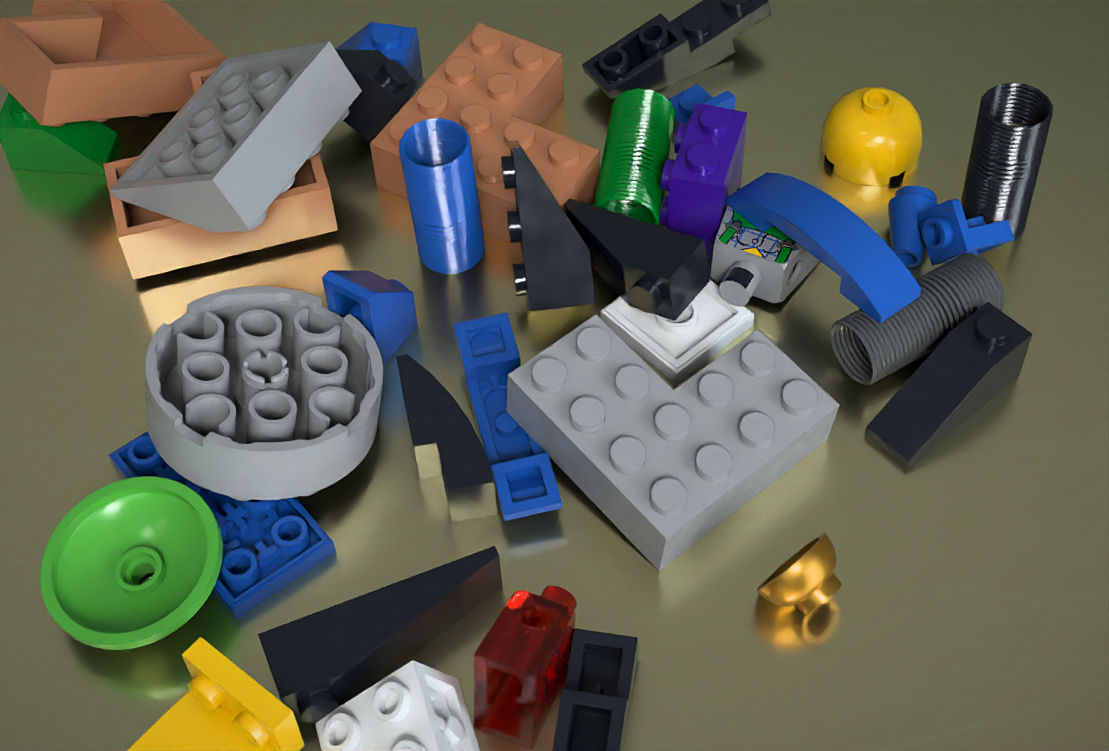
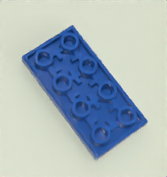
(263, 540)

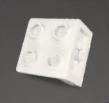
(402, 712)

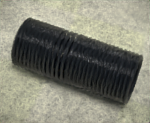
(1006, 156)

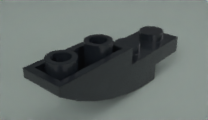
(671, 51)

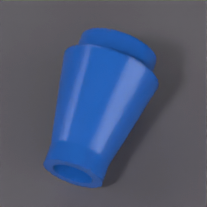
(903, 222)

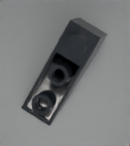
(553, 253)

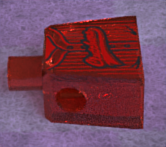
(529, 642)

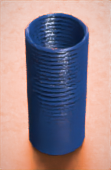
(442, 194)

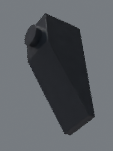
(642, 261)
(951, 384)

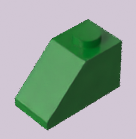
(66, 148)

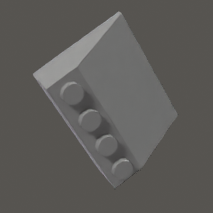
(241, 138)

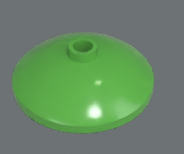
(114, 541)

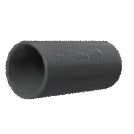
(946, 299)

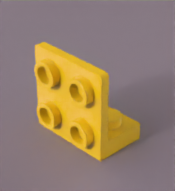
(222, 711)

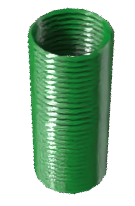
(636, 155)

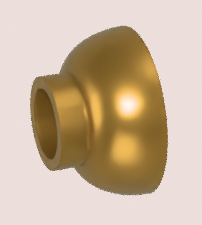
(805, 577)

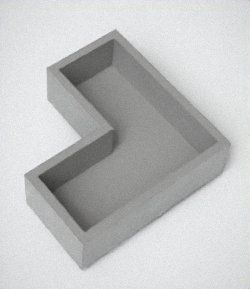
(664, 457)

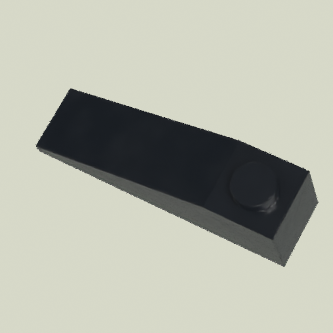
(359, 642)

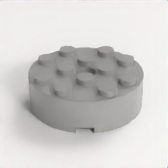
(262, 393)

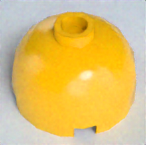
(872, 136)

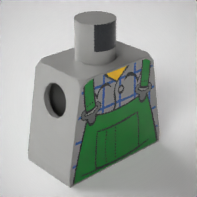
(756, 262)

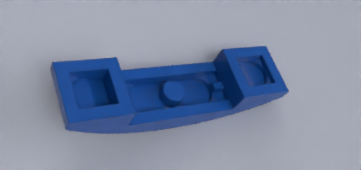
(833, 234)
(517, 463)

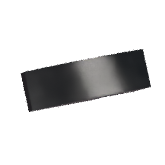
(446, 443)
(596, 692)

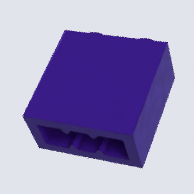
(703, 172)

